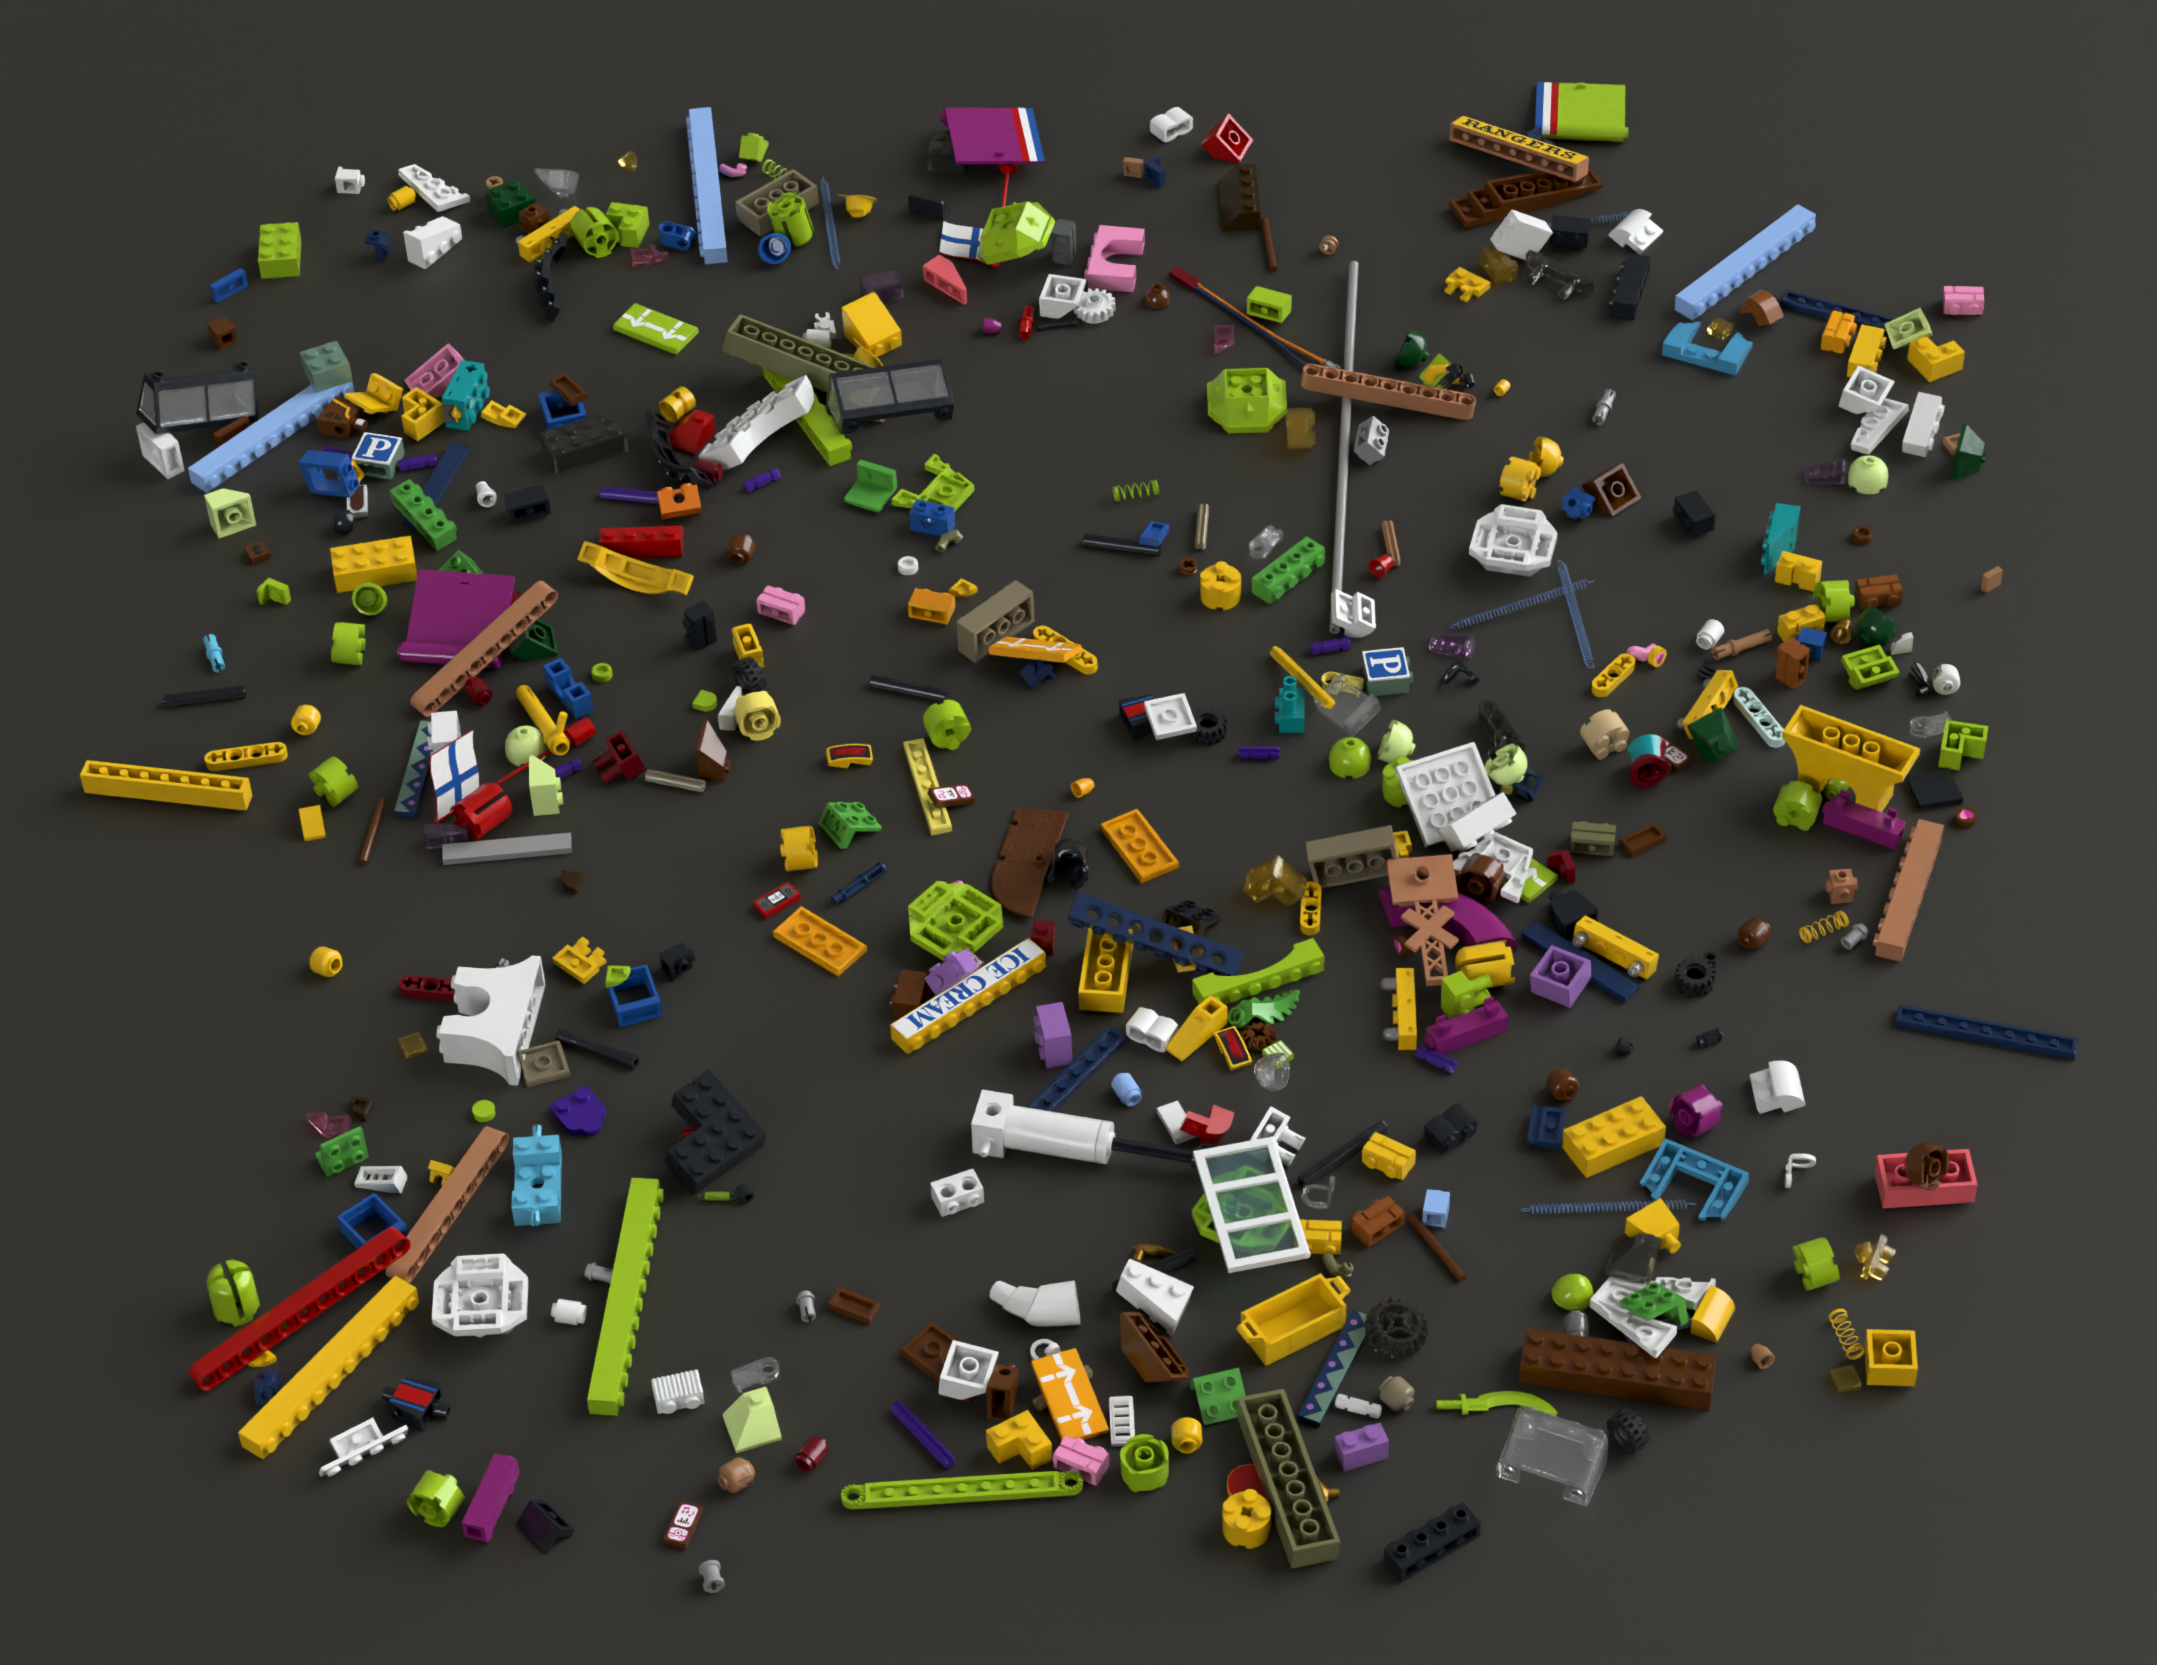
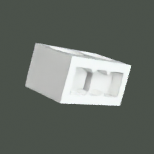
(957, 1192)

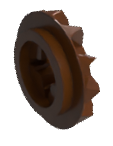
(1260, 1042)

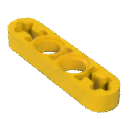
(1077, 662)
(246, 758)

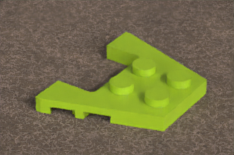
(946, 489)

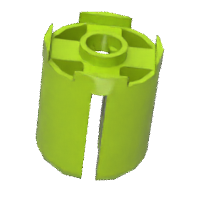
(791, 218)
(594, 232)
(225, 1296)

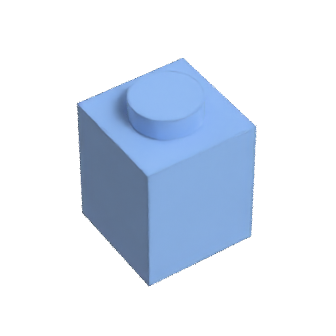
(1436, 1208)

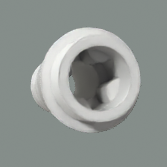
(485, 495)

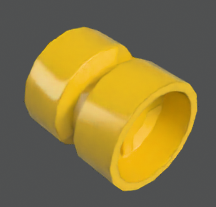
(677, 404)

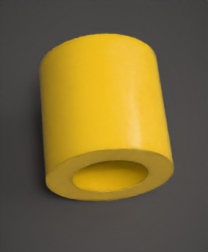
(1502, 387)

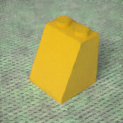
(871, 325)

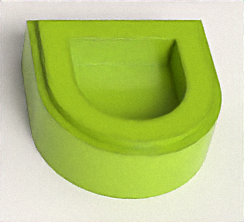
(705, 701)

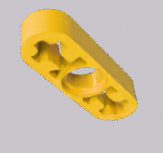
(1614, 667)
(1314, 915)

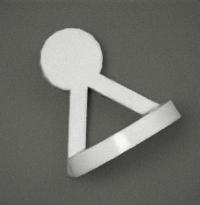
(1788, 1176)
(1053, 1348)

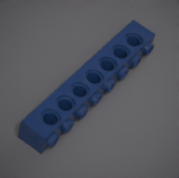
(1083, 903)

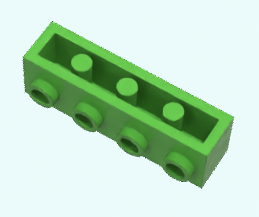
(423, 514)
(1288, 570)

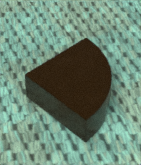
(572, 880)
(361, 1107)

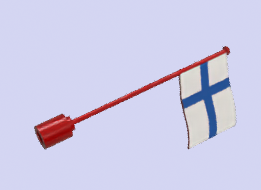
(964, 241)
(456, 771)

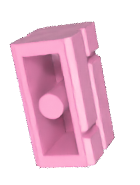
(1963, 300)
(781, 605)
(1080, 1457)

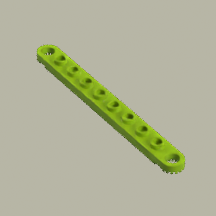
(962, 1489)

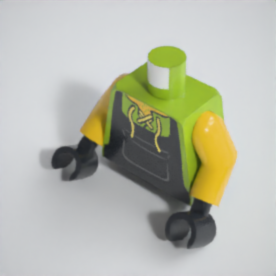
(1442, 374)

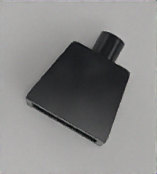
(1568, 909)

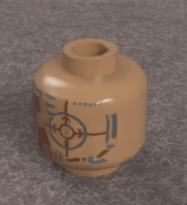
(736, 1475)

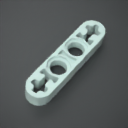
(1755, 719)

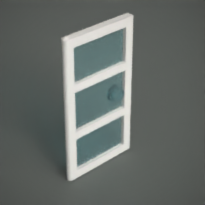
(1251, 1204)

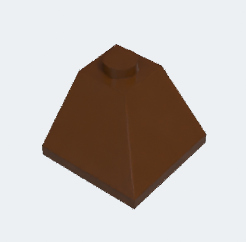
(711, 755)

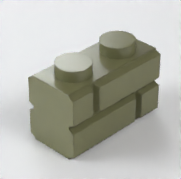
(1593, 838)

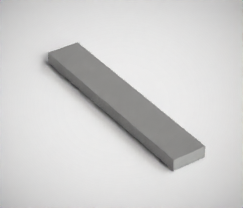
(507, 848)

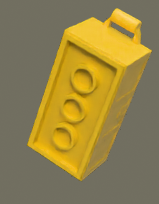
(1294, 1318)

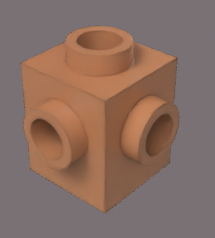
(1841, 886)

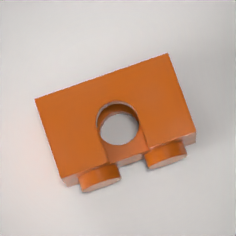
(671, 509)

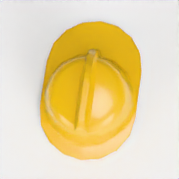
(858, 205)
(865, 355)

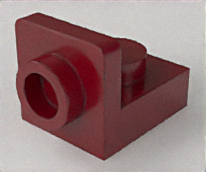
(1563, 862)

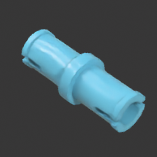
(214, 653)

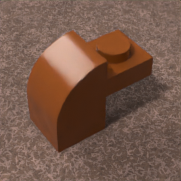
(1763, 306)

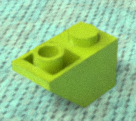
(753, 147)

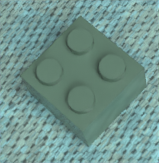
(326, 366)

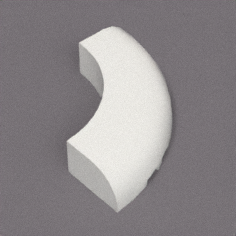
(759, 422)

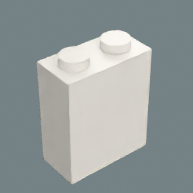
(1520, 234)

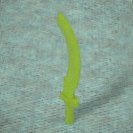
(1493, 1399)

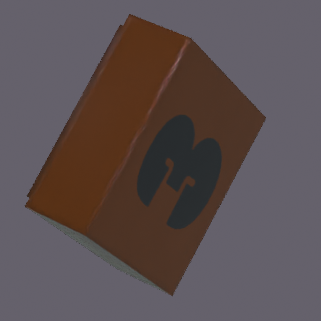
(257, 552)

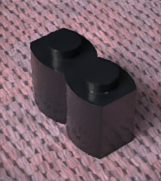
(1450, 1127)

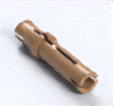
(1733, 646)

